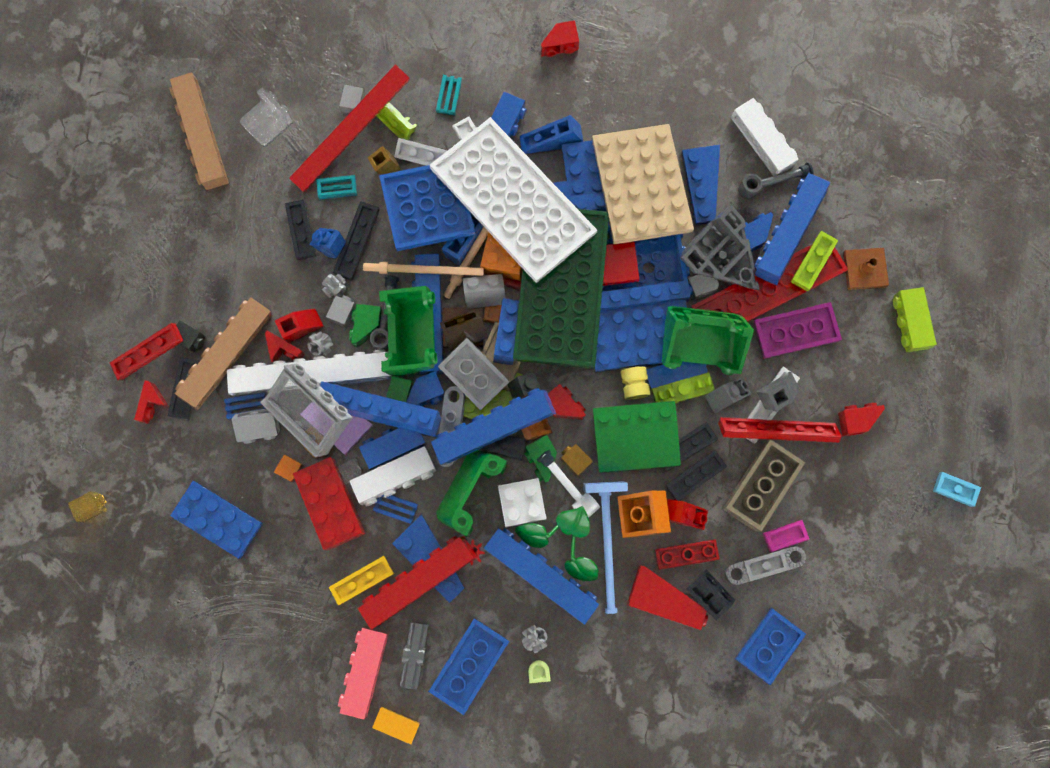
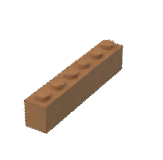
(199, 131)
(223, 353)

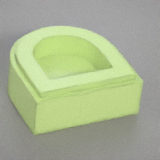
(538, 672)

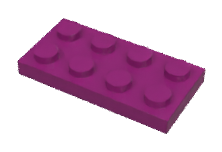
(797, 330)

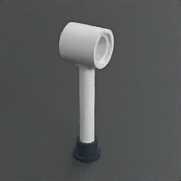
(586, 500)

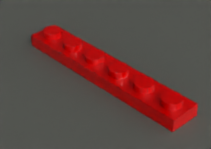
(779, 430)

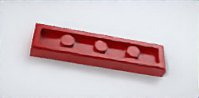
(146, 351)

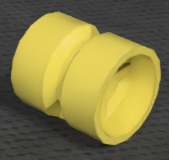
(635, 383)

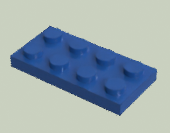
(216, 519)
(468, 666)

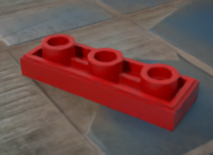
(674, 556)

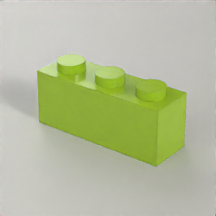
(914, 319)

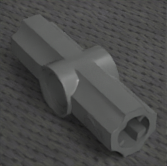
(414, 655)

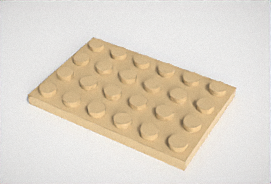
(642, 184)

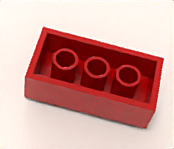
(328, 503)

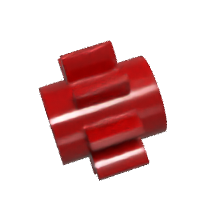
(478, 552)

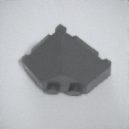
(722, 251)

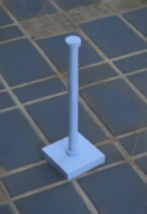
(604, 490)

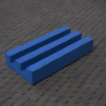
(229, 401)
(412, 513)

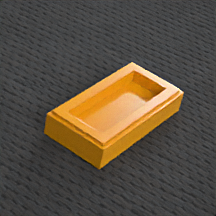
(396, 725)

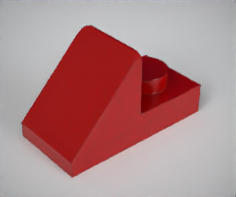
(277, 346)
(149, 397)

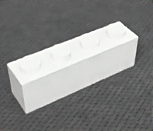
(764, 137)
(393, 476)

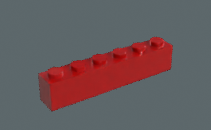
(417, 582)

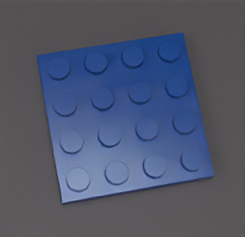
(423, 209)

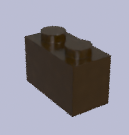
(464, 326)

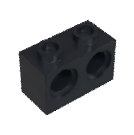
(711, 594)

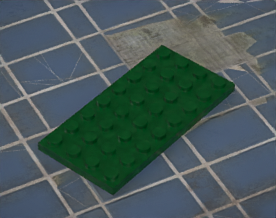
(562, 310)

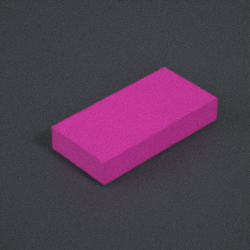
(785, 536)

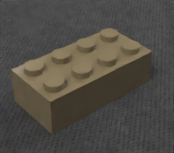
(763, 486)

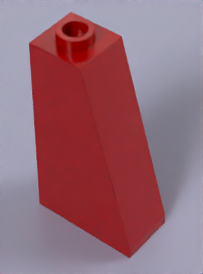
(662, 599)

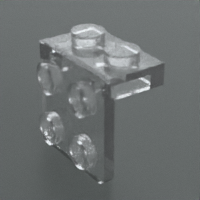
(266, 119)

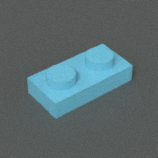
(956, 489)

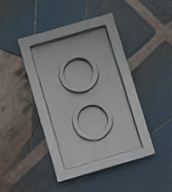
(473, 373)

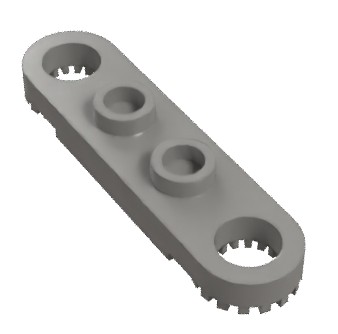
(451, 414)
(765, 565)

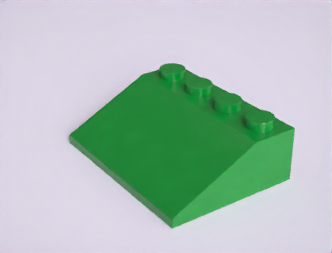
(637, 437)

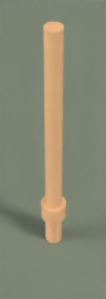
(384, 268)
(456, 280)

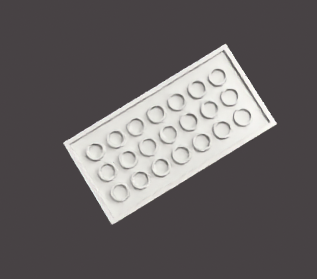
(513, 199)

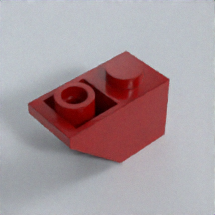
(561, 39)
(298, 324)
(564, 404)
(859, 420)
(687, 514)

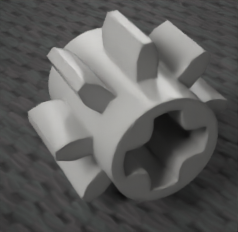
(334, 285)
(320, 344)
(534, 639)

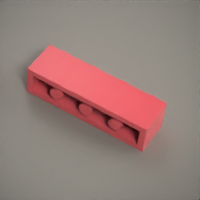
(364, 672)

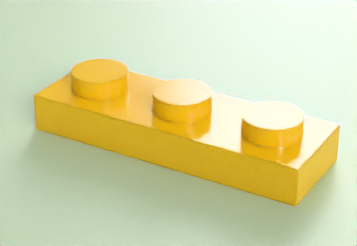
(361, 580)

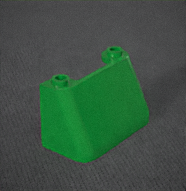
(409, 330)
(705, 339)
(450, 509)

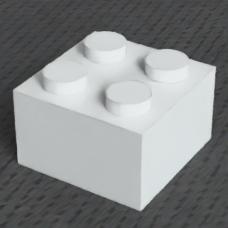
(522, 502)

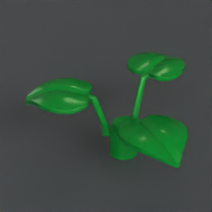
(570, 522)

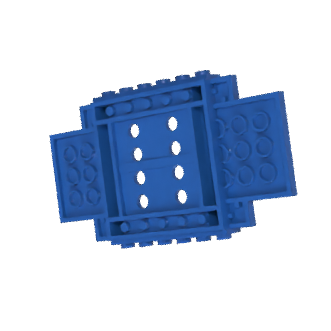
(633, 311)

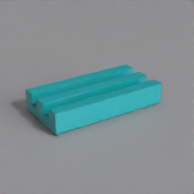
(451, 80)
(336, 194)

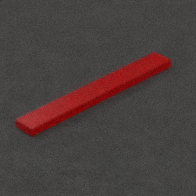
(349, 128)

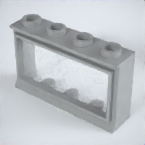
(306, 410)

